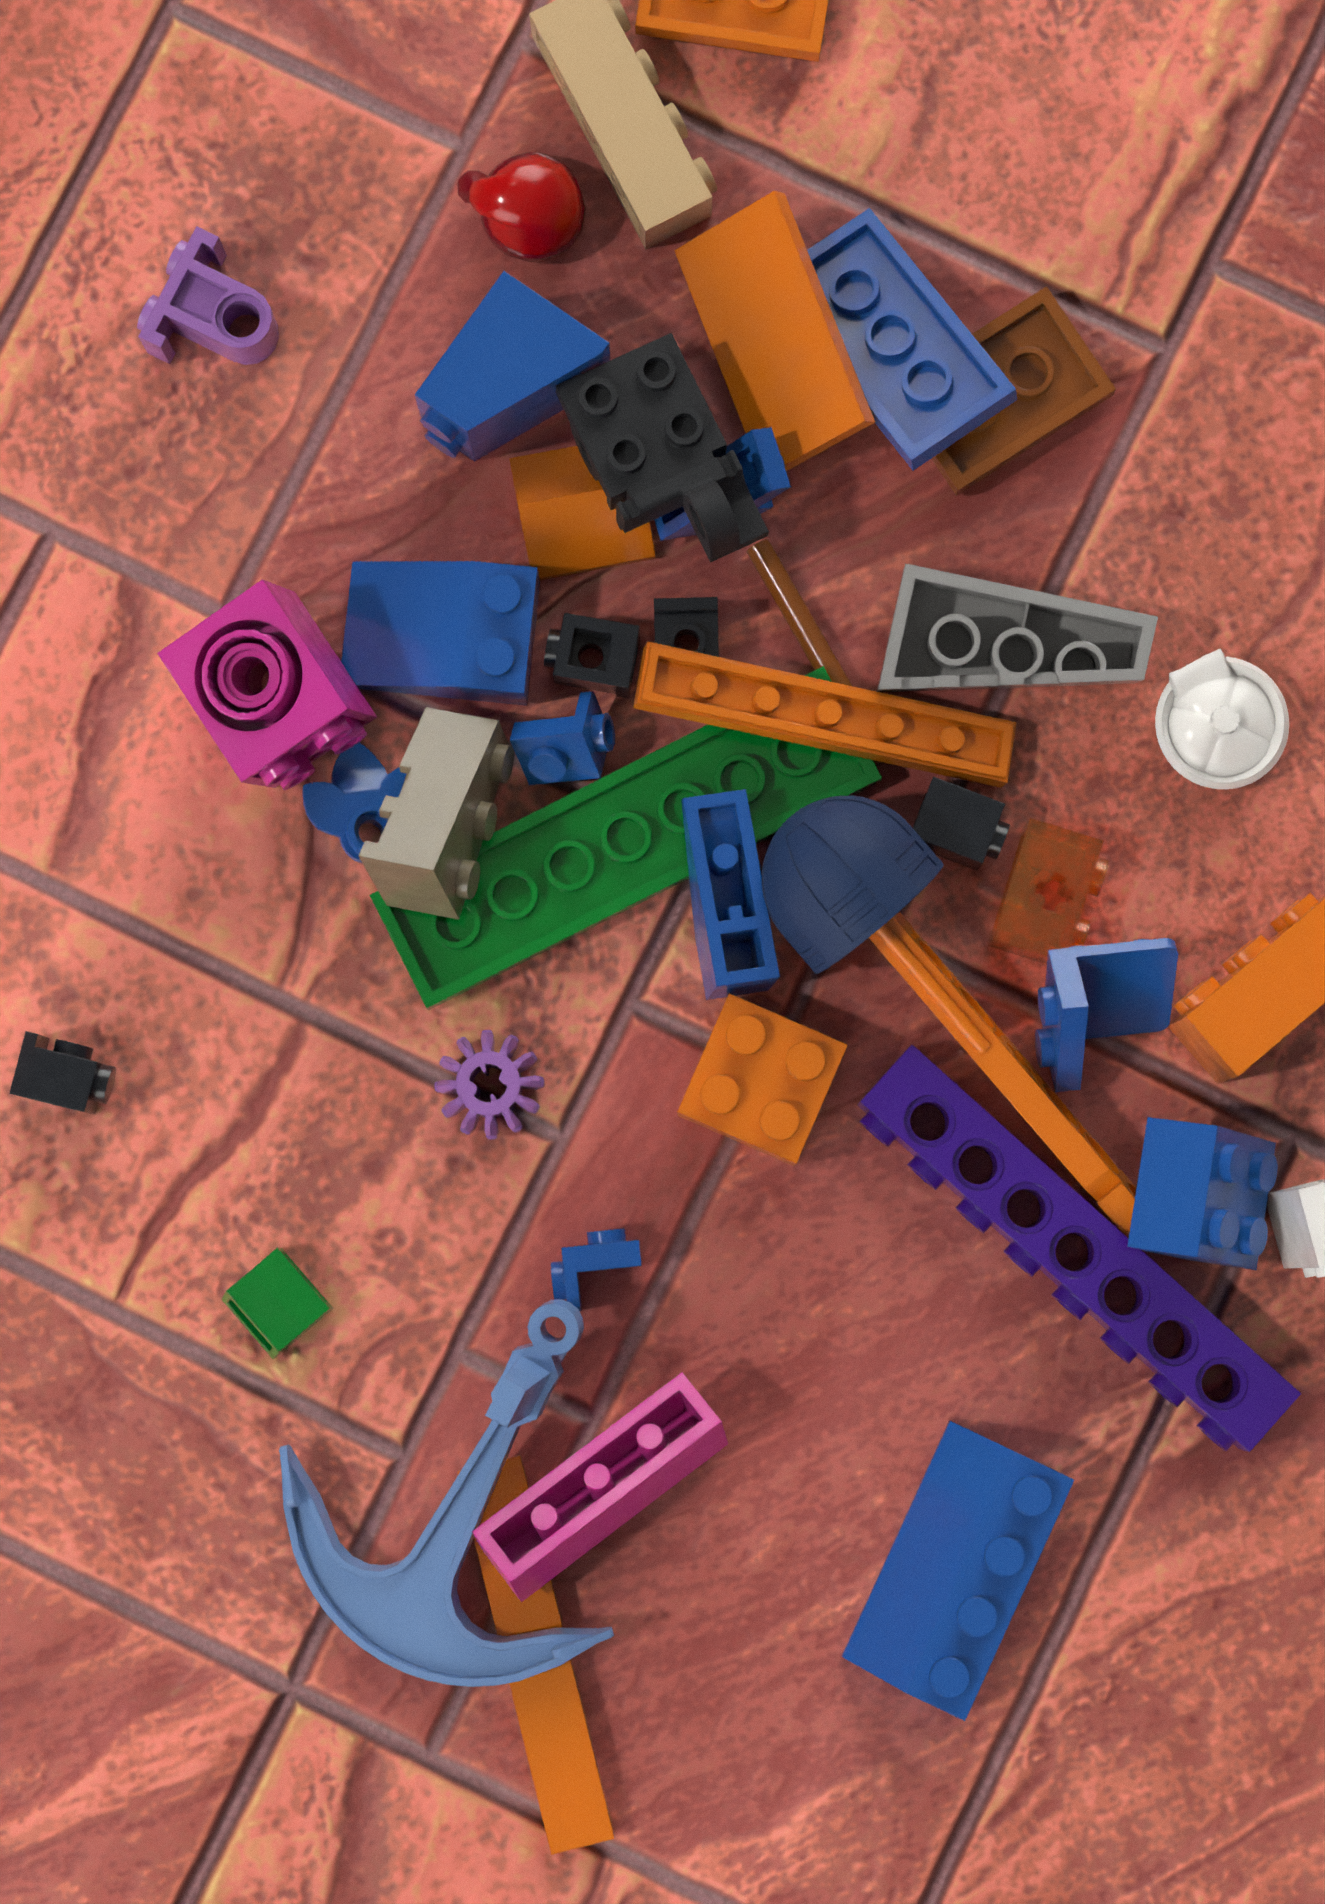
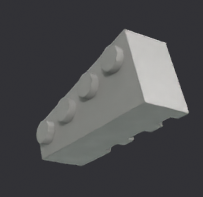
(995, 635)

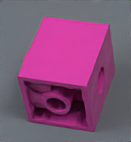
(300, 713)

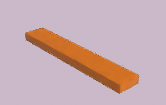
(824, 715)
(548, 1704)

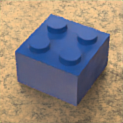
(1203, 1193)

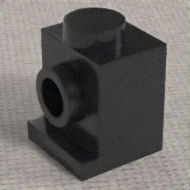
(686, 617)
(613, 639)
(61, 1076)

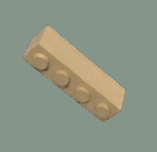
(623, 116)

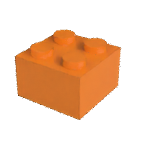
(761, 1079)

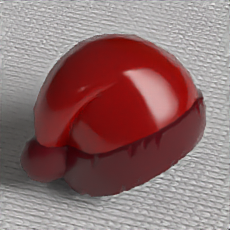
(527, 205)

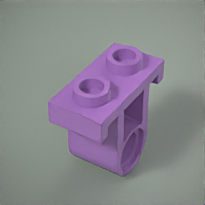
(203, 305)

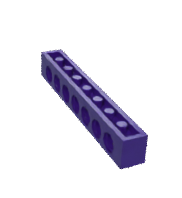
(1257, 1390)

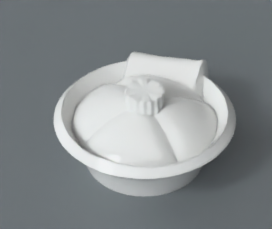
(1221, 722)

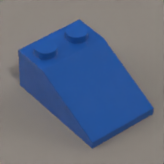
(442, 629)

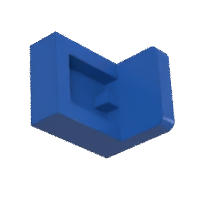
(565, 746)
(604, 1251)

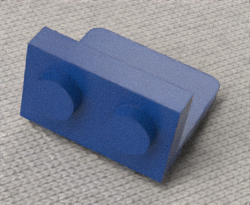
(1100, 995)

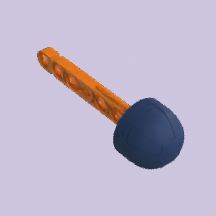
(842, 878)

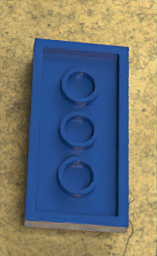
(907, 345)

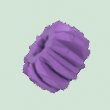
(509, 1077)

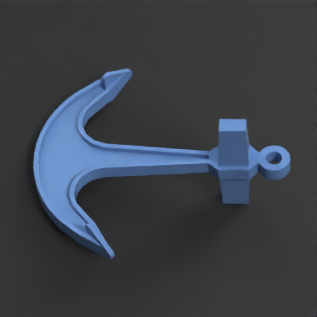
(412, 1608)

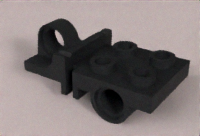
(660, 447)

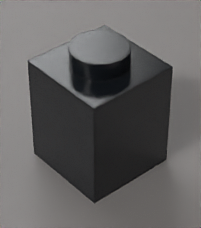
(960, 824)

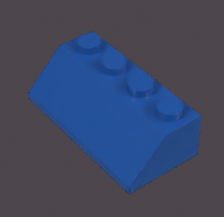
(957, 1570)

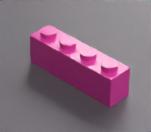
(601, 1486)

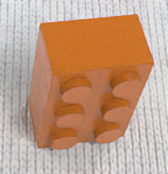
(1263, 996)

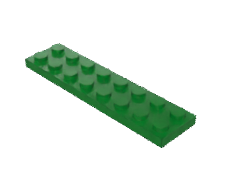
(607, 851)

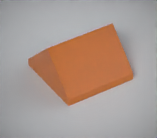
(568, 517)

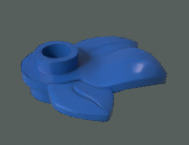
(351, 797)

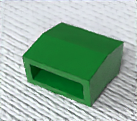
(276, 1302)

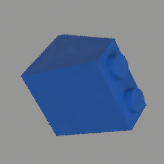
(504, 371)

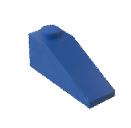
(727, 896)

